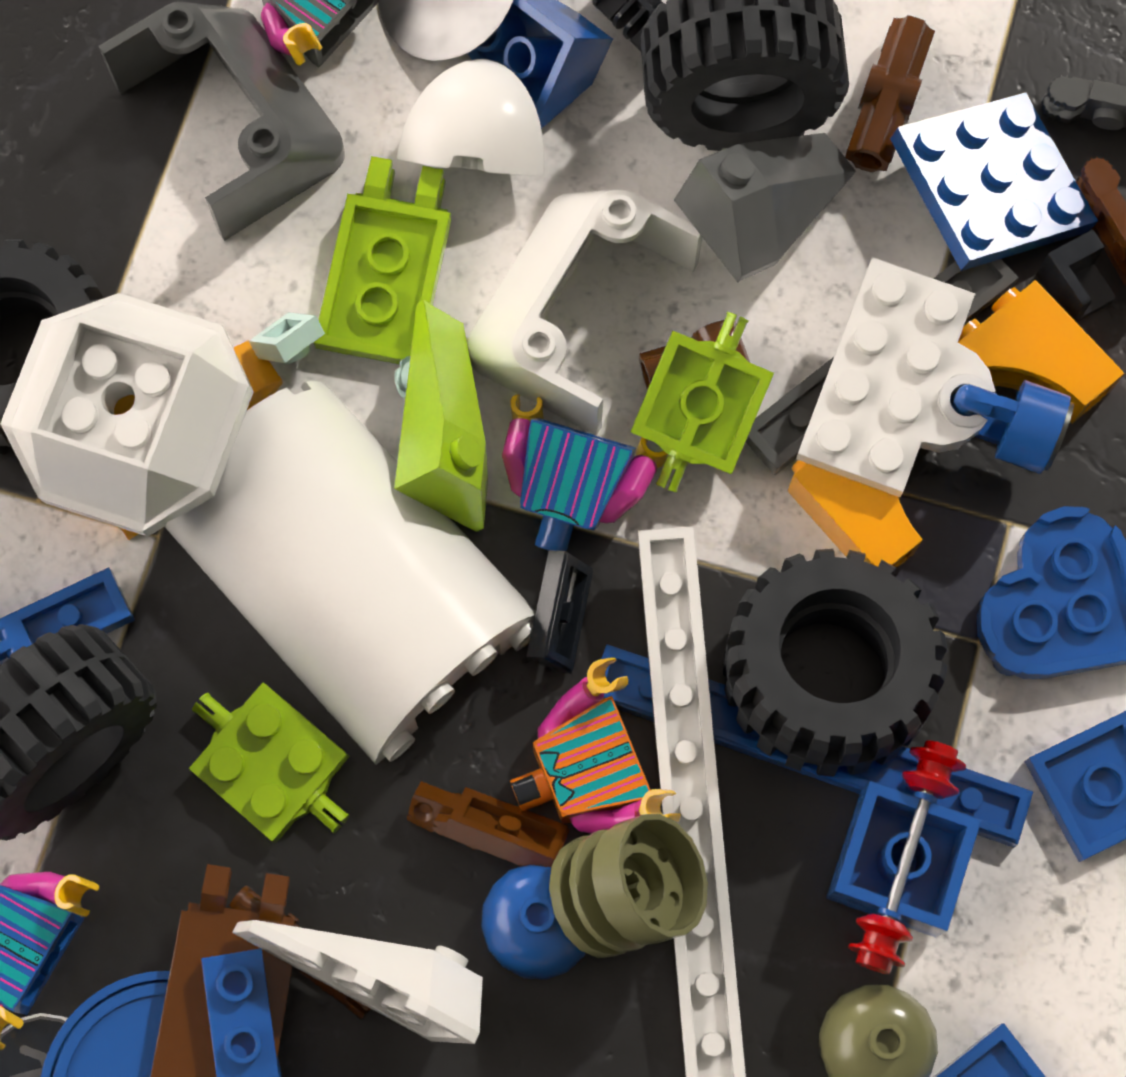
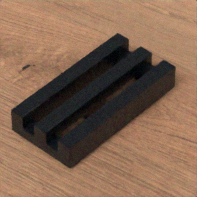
(560, 612)

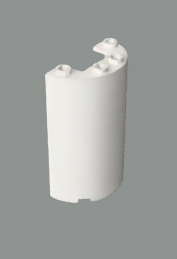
(345, 573)

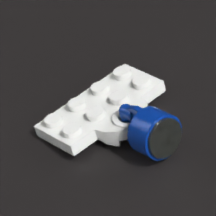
(912, 386)

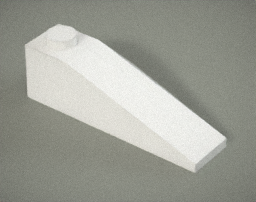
(405, 983)

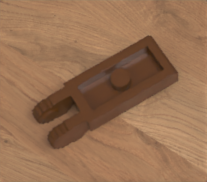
(1100, 190)

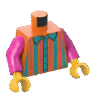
(589, 760)

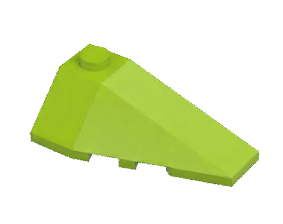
(442, 427)

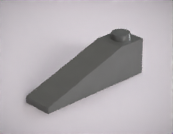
(762, 197)

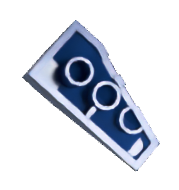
(549, 51)

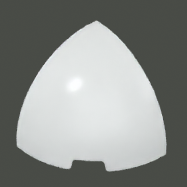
(475, 120)

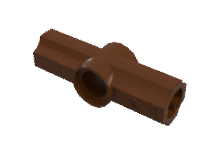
(889, 93)

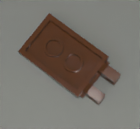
(206, 931)

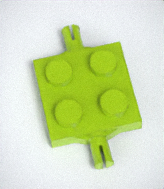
(702, 402)
(269, 762)

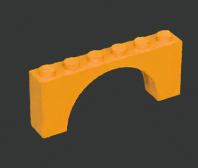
(1021, 341)

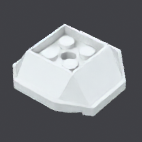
(160, 453)

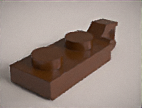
(488, 825)

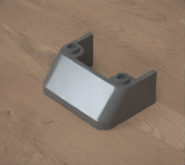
(283, 149)

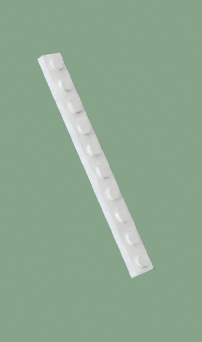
(689, 768)

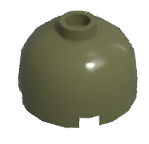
(878, 1035)

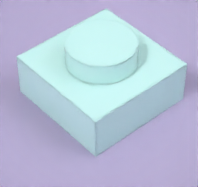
(287, 338)

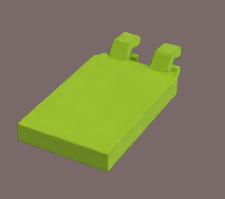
(384, 266)

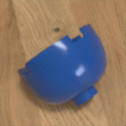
(523, 927)

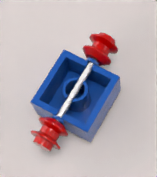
(905, 858)

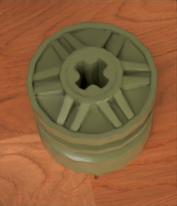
(628, 886)

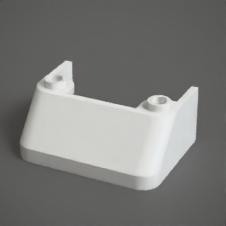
(514, 339)

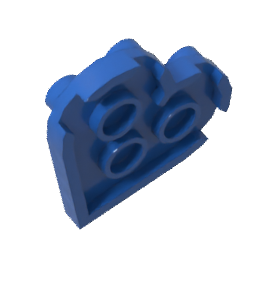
(1062, 603)

